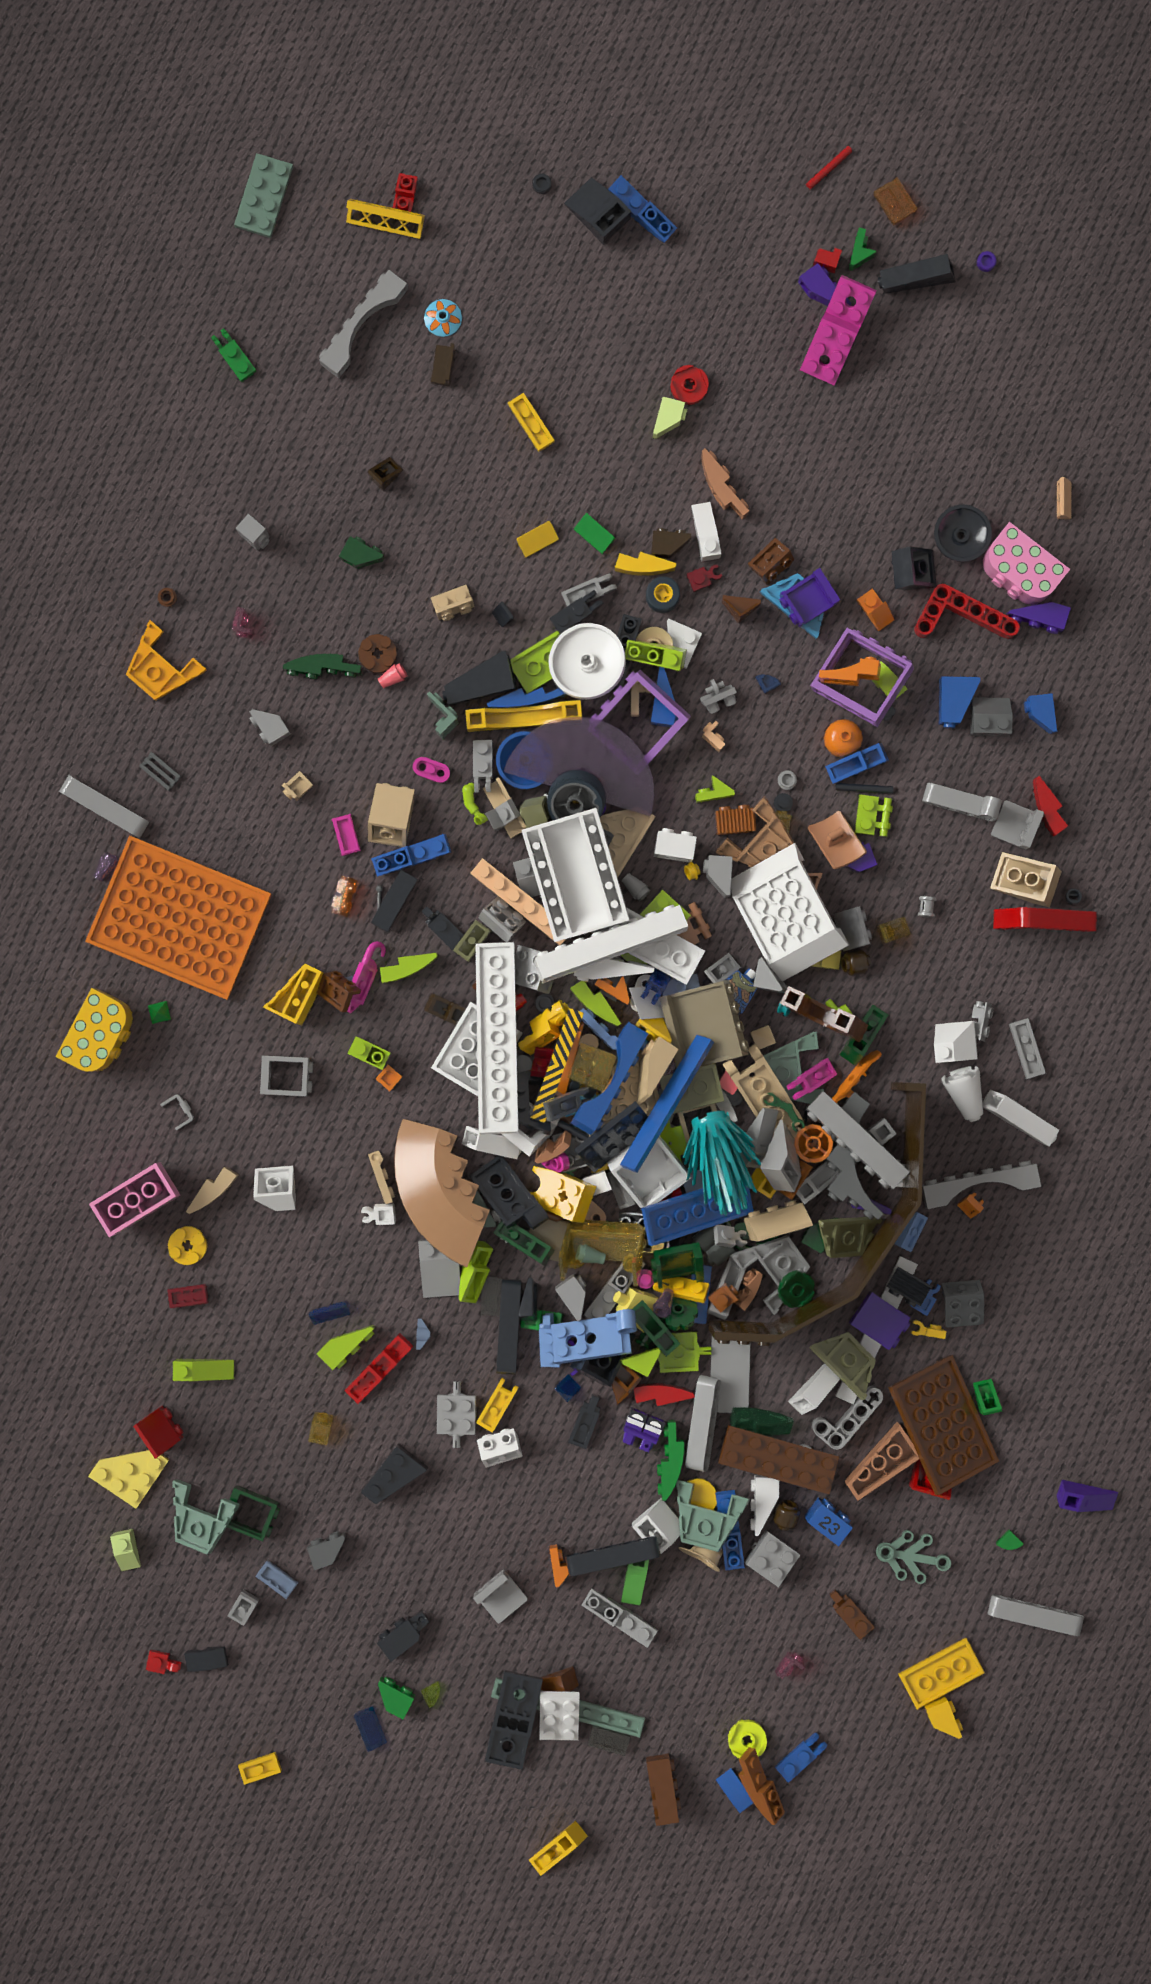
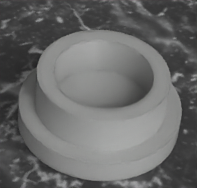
(787, 780)

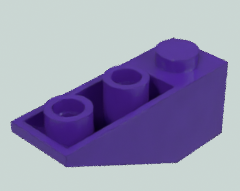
(818, 285)
(1047, 615)
(1085, 1498)

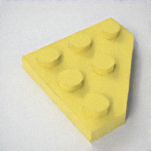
(129, 1474)

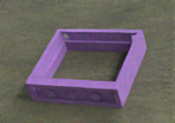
(874, 647)
(660, 695)

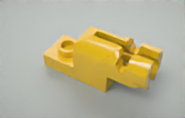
(545, 1027)

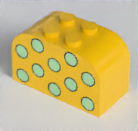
(97, 1032)

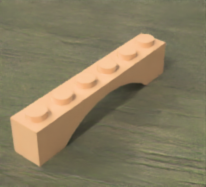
(513, 896)

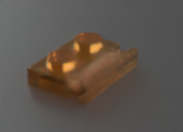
(895, 201)

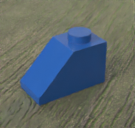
(1042, 711)

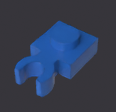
(929, 1300)

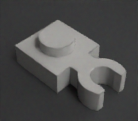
(727, 1237)

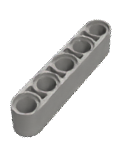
(104, 806)
(703, 1423)
(1035, 1615)

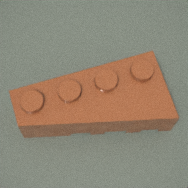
(883, 1462)

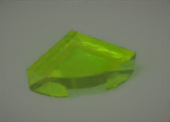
(431, 1693)

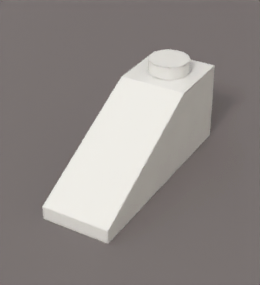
(706, 532)

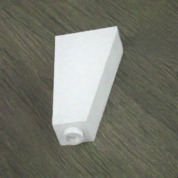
(1020, 1117)

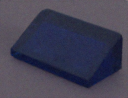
(329, 1312)
(370, 1728)

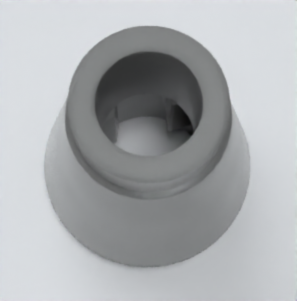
(636, 887)

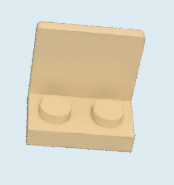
(453, 602)

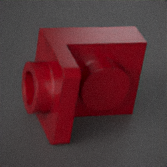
(541, 1061)

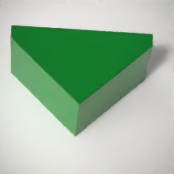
(986, 1397)

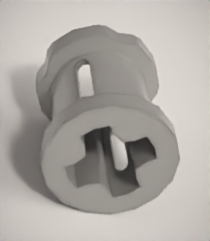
(926, 906)

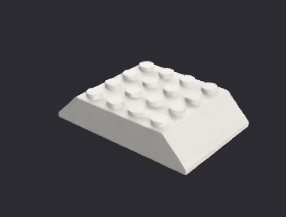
(575, 874)

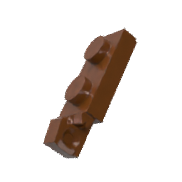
(851, 1615)

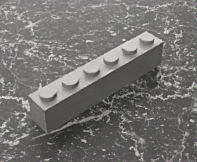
(857, 1140)

